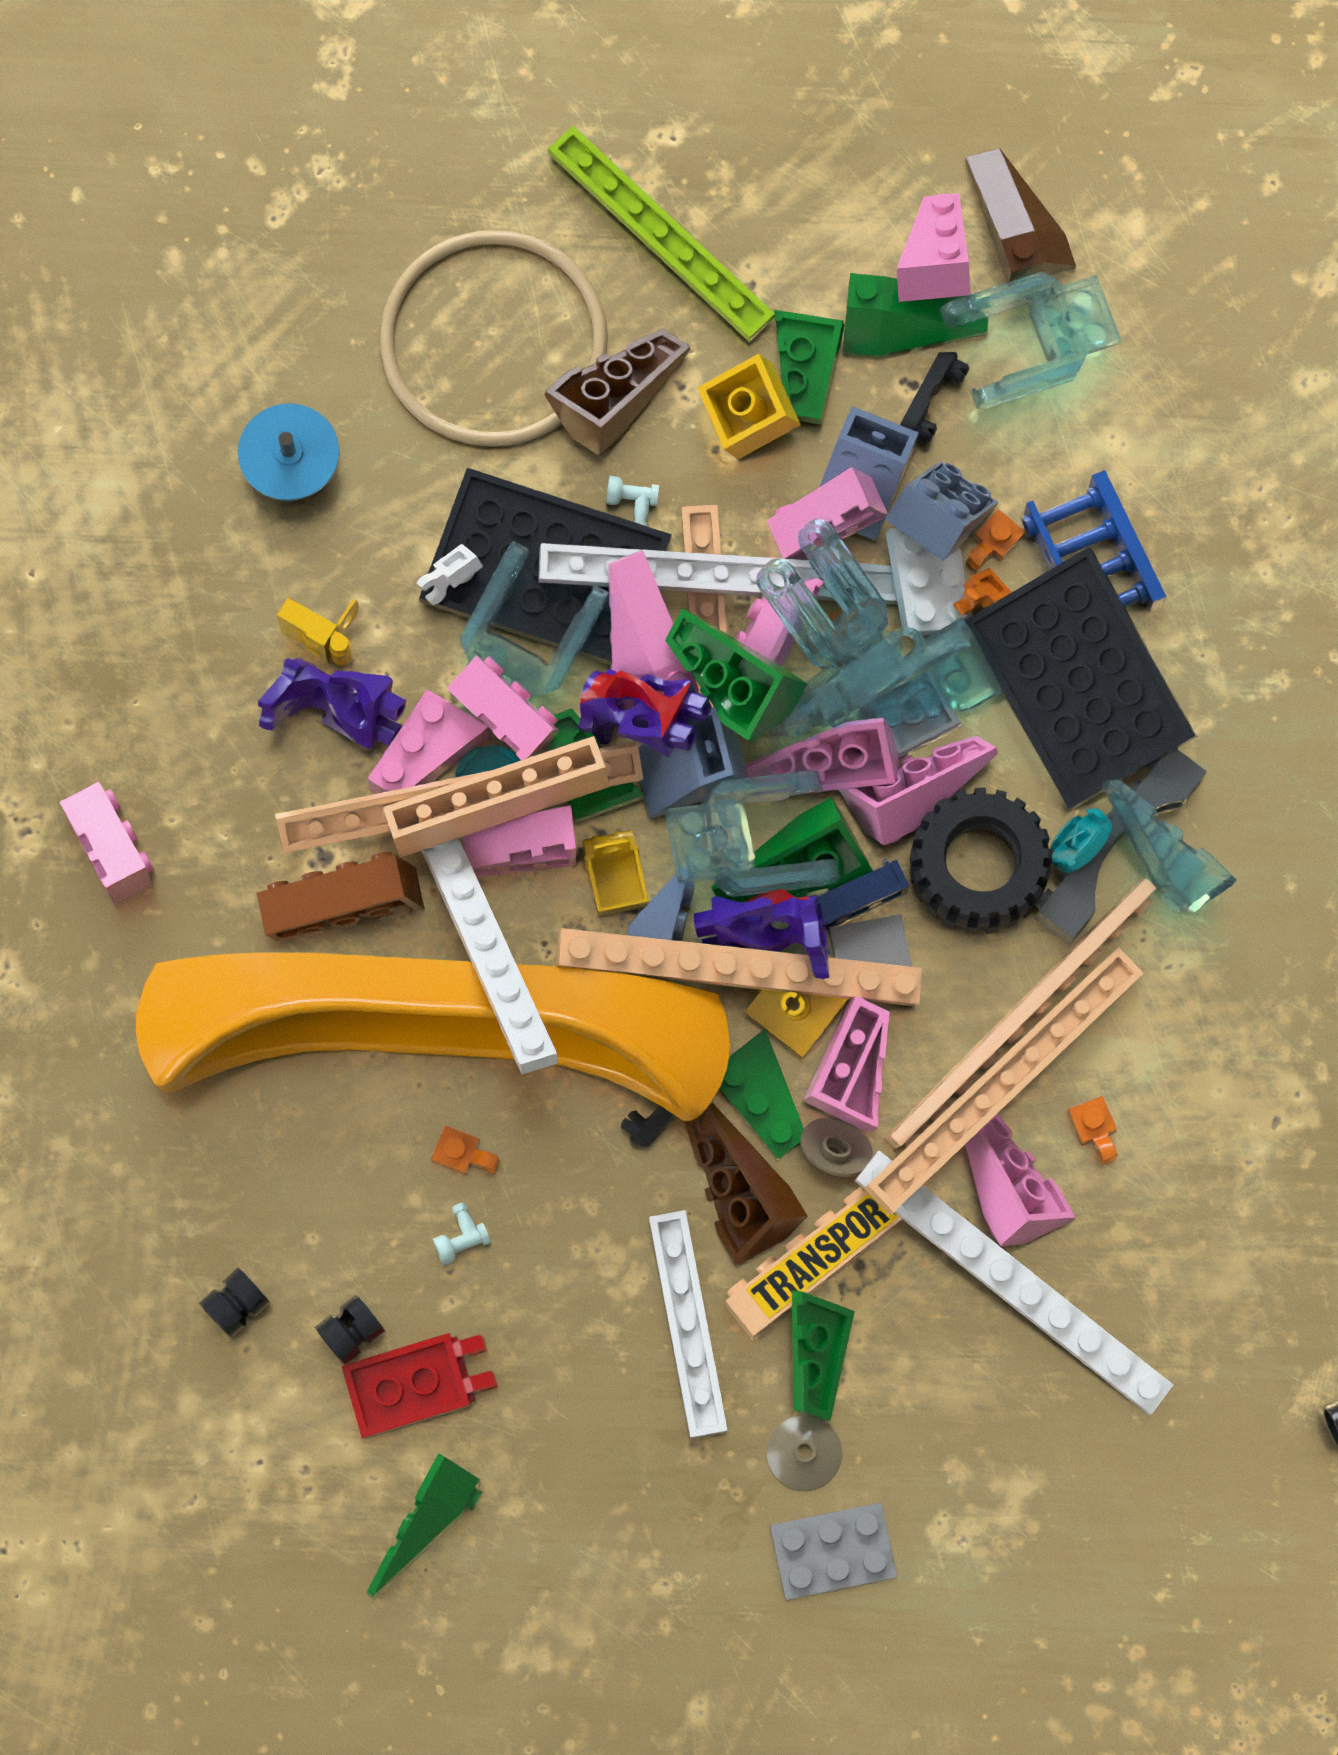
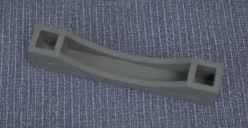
(1073, 901)

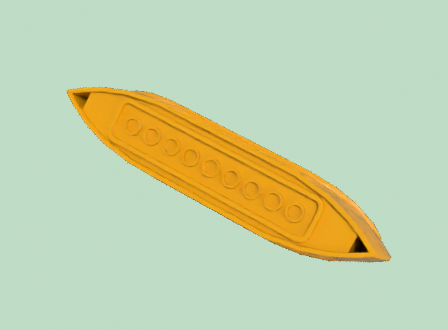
(257, 1006)

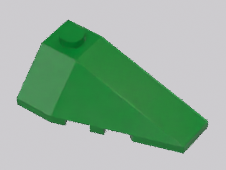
(883, 325)
(739, 682)
(810, 837)
(439, 1506)

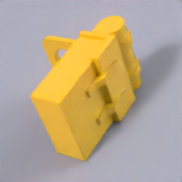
(318, 634)
(615, 872)

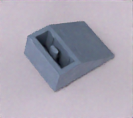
(877, 450)
(941, 509)
(691, 773)
(664, 914)

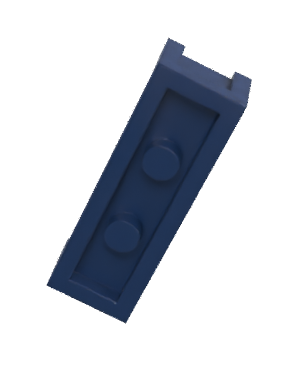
(863, 894)

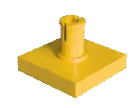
(795, 1017)

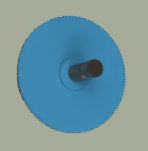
(288, 452)

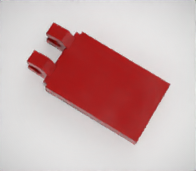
(415, 1383)

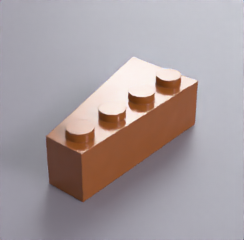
(339, 896)

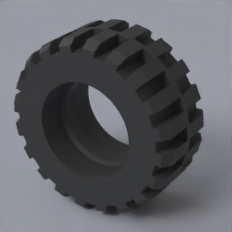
(985, 814)

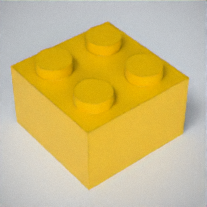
(748, 406)

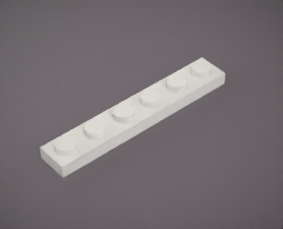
(688, 1324)

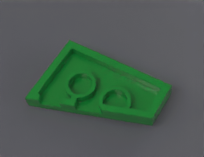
(808, 360)
(599, 801)
(761, 1096)
(819, 1351)

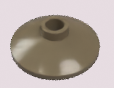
(836, 1147)
(800, 1472)

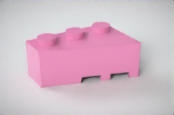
(935, 253)
(845, 502)
(504, 707)
(427, 745)
(108, 842)
(524, 844)
(852, 1066)

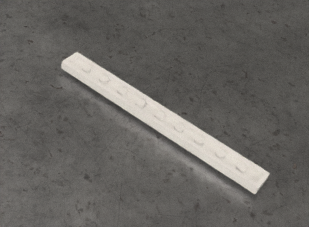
(687, 570)
(490, 957)
(1027, 1293)

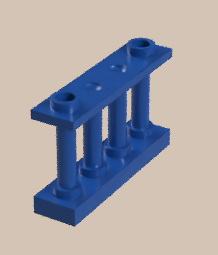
(1114, 527)

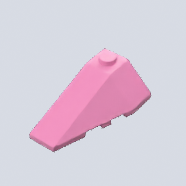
(640, 624)
(845, 756)
(1010, 1189)

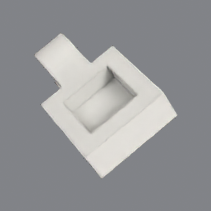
(452, 569)

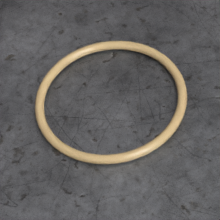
(442, 250)

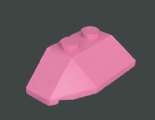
(766, 630)

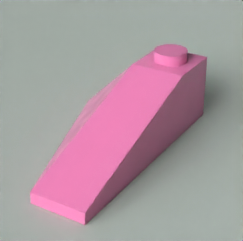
(898, 808)

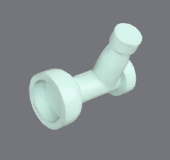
(643, 497)
(471, 1236)

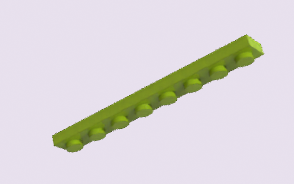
(661, 233)

